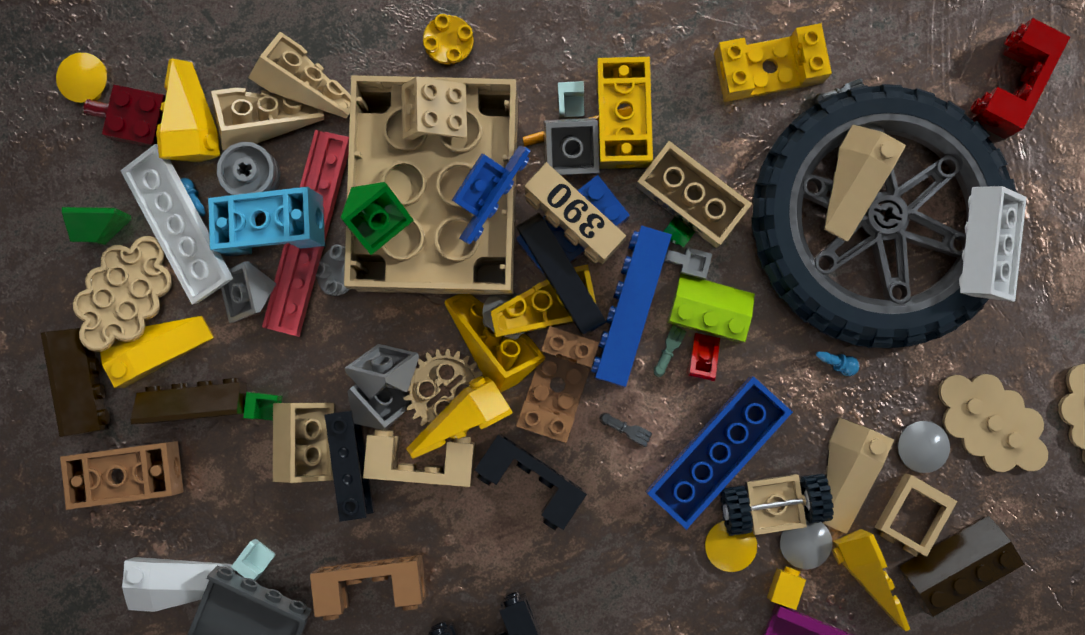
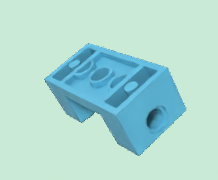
(291, 218)

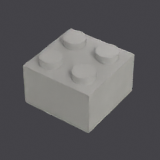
(572, 145)

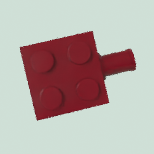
(129, 115)

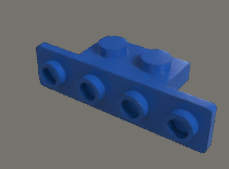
(485, 187)

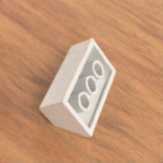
(993, 243)

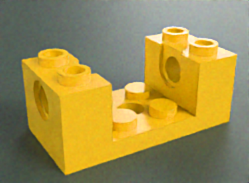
(798, 60)
(624, 140)

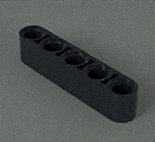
(561, 274)

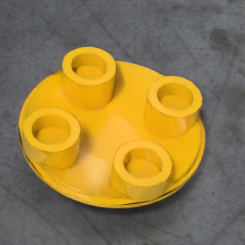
(448, 39)
(81, 77)
(730, 552)

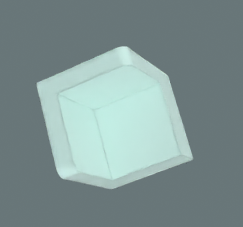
(571, 99)
(253, 560)

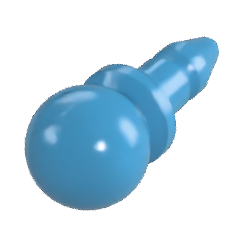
(193, 193)
(845, 364)

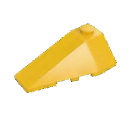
(186, 123)
(536, 308)
(156, 348)
(497, 357)
(474, 406)
(865, 562)

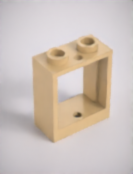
(896, 501)

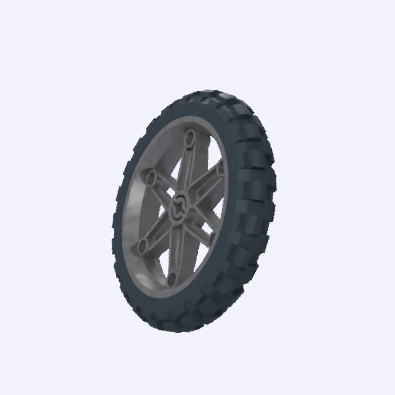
(780, 232)

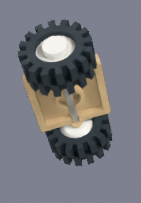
(776, 504)

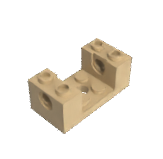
(382, 459)

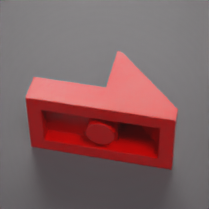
(704, 357)

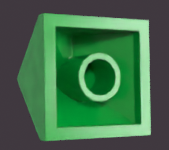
(374, 215)
(94, 224)

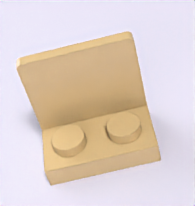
(433, 108)

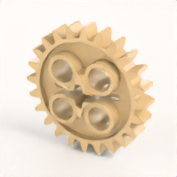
(429, 372)

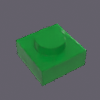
(680, 232)

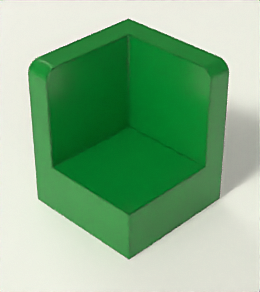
(260, 405)

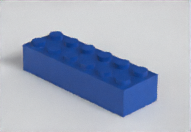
(632, 306)
(718, 452)

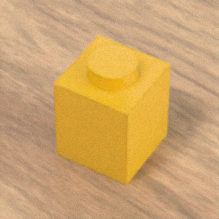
(786, 587)

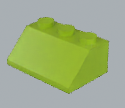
(711, 308)

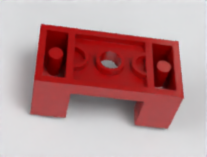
(1039, 50)

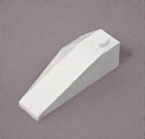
(164, 583)

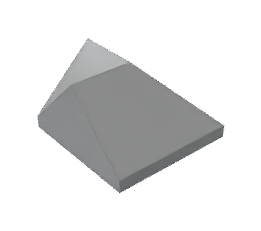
(246, 292)
(382, 369)
(379, 411)

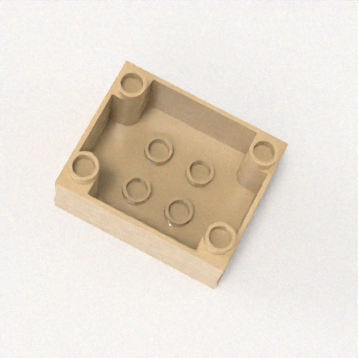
(425, 179)

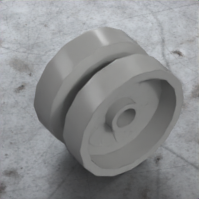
(246, 157)

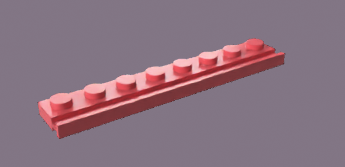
(299, 266)

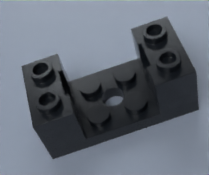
(564, 499)
(515, 613)

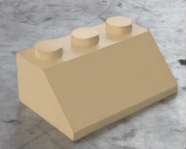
(301, 442)

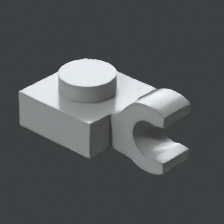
(692, 263)

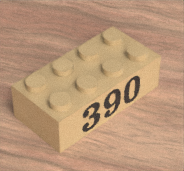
(693, 194)
(574, 214)

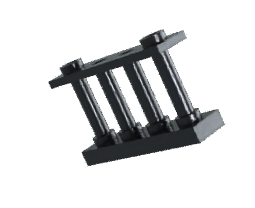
(347, 461)

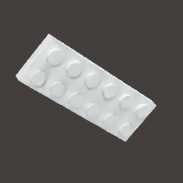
(176, 225)

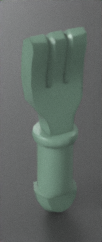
(672, 342)

